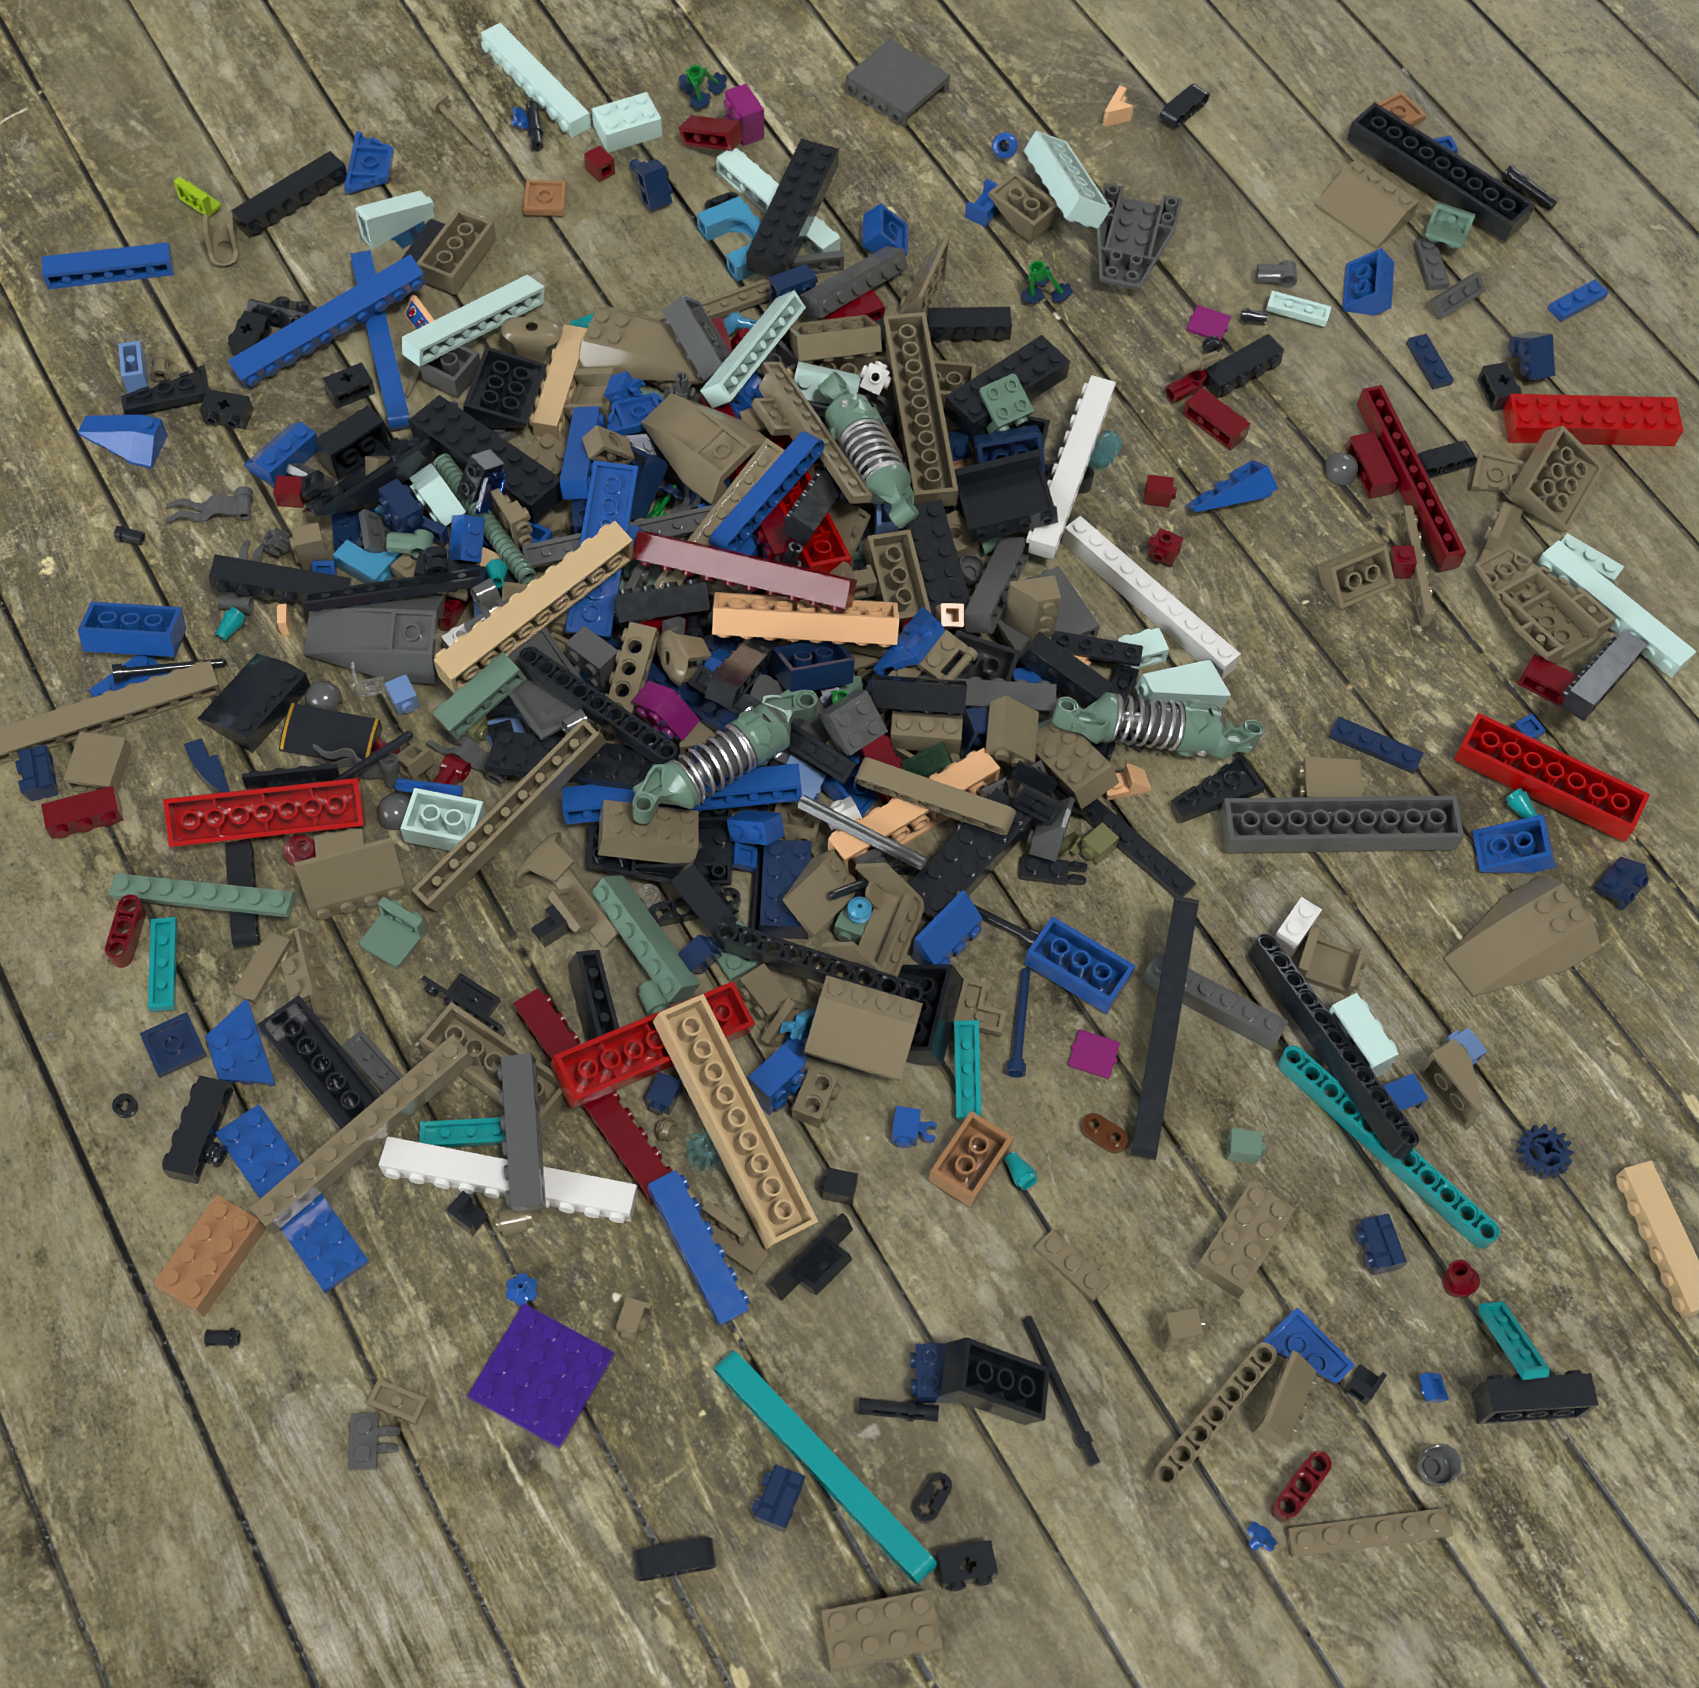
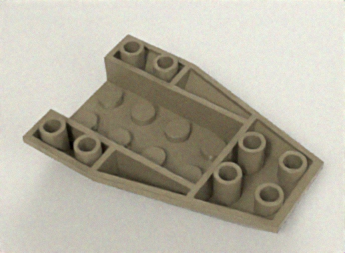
(701, 443)

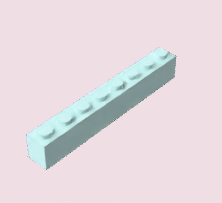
(535, 80)
(760, 189)
(472, 320)
(753, 349)
(1663, 646)

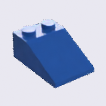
(1515, 847)

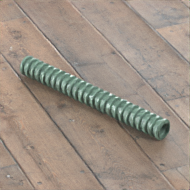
(492, 529)

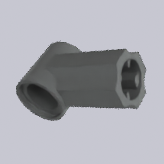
(1284, 273)

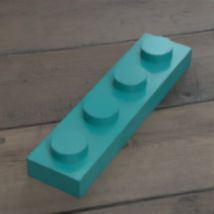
(162, 964)
(967, 1068)
(462, 1132)
(1513, 1340)

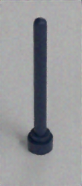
(1016, 1065)

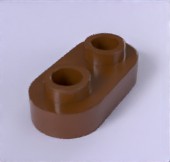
(1103, 1133)

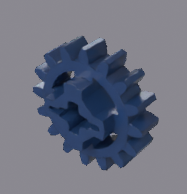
(1535, 1157)

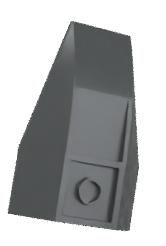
(1133, 236)
(379, 637)

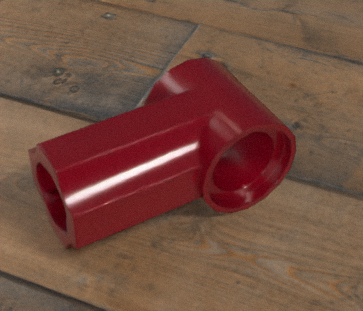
(1185, 386)
(452, 770)

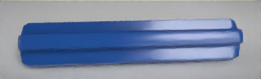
(408, 785)

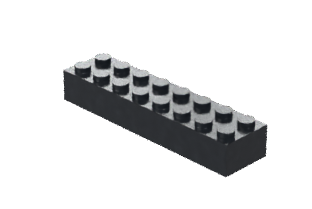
(792, 208)
(460, 435)

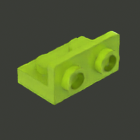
(196, 197)

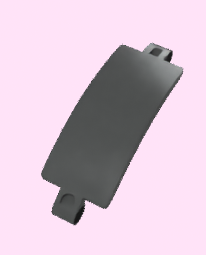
(537, 705)

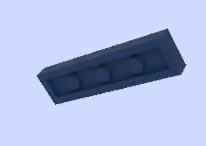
(1376, 745)

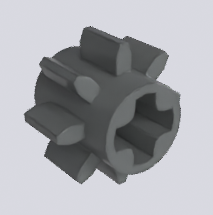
(276, 541)

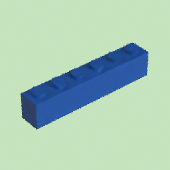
(107, 265)
(576, 465)
(698, 1248)

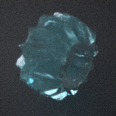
(1106, 448)
(698, 1152)

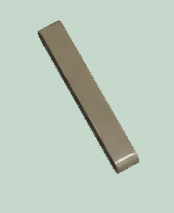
(935, 796)
(1209, 1427)

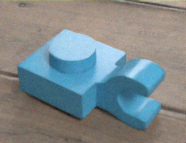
(801, 1026)

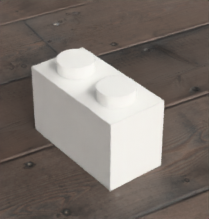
(1297, 925)

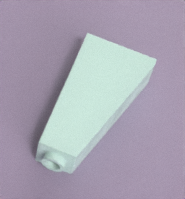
(393, 216)
(1185, 682)

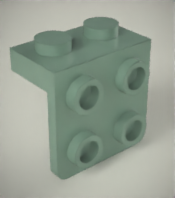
(1449, 225)
(1006, 403)
(393, 933)

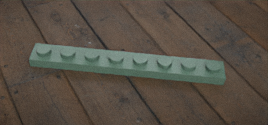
(204, 895)

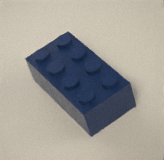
(781, 867)

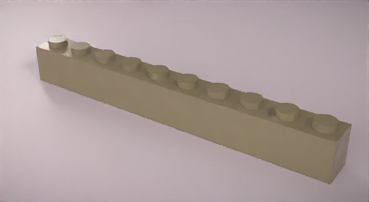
(110, 710)
(509, 816)
(362, 1134)

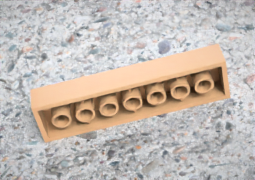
(795, 620)
(908, 821)

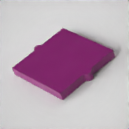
(1208, 322)
(1094, 1054)

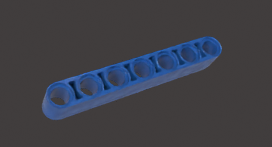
(767, 492)

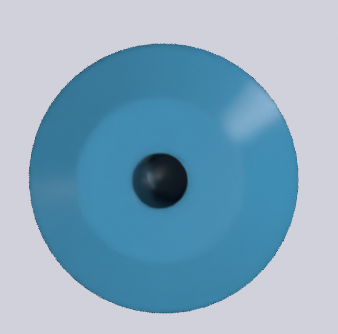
(859, 910)

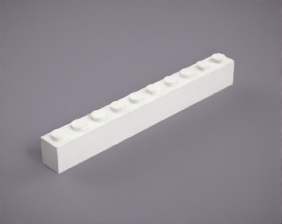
(1073, 462)
(1149, 596)
(486, 1175)

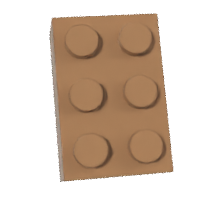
(971, 1159)

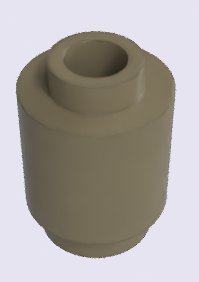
(512, 1223)

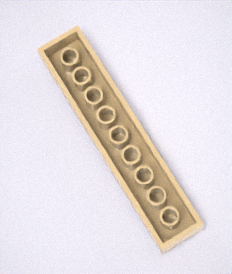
(535, 606)
(735, 1121)

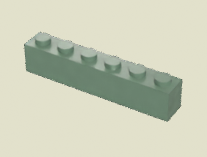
(645, 938)

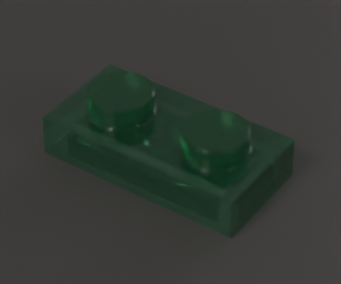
(928, 761)

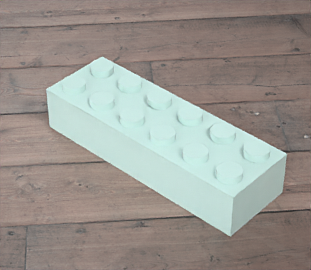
(1067, 180)

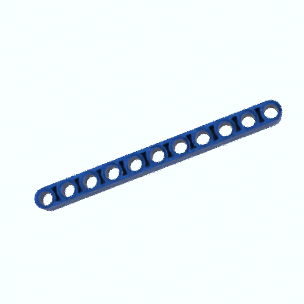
(383, 351)

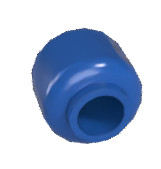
(1000, 150)

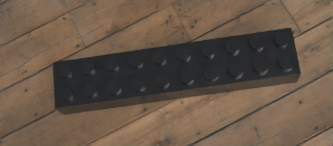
(1440, 171)

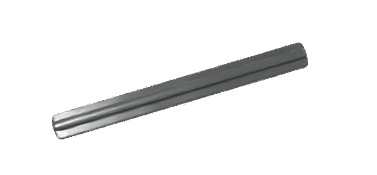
(862, 832)

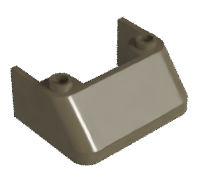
(891, 924)

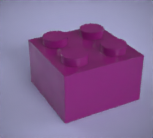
(745, 107)
(665, 711)

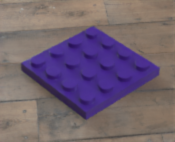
(541, 1376)

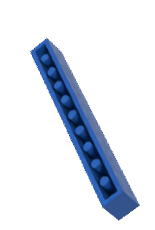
(327, 321)
(756, 787)

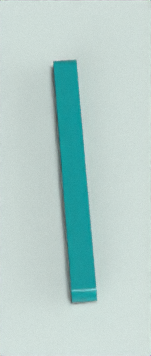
(1409, 1175)
(826, 1468)

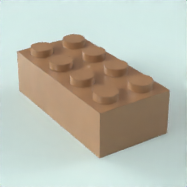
(209, 1256)

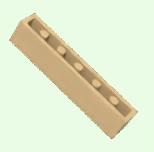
(559, 383)
(1663, 1234)

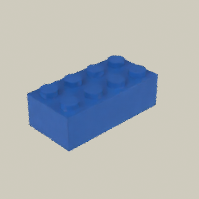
(132, 629)
(1079, 964)

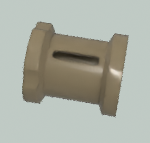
(160, 367)

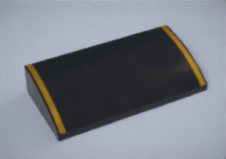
(329, 731)

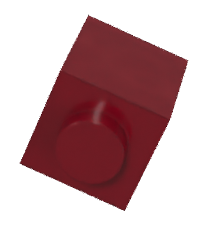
(599, 163)
(1159, 491)
(289, 492)
(1403, 561)

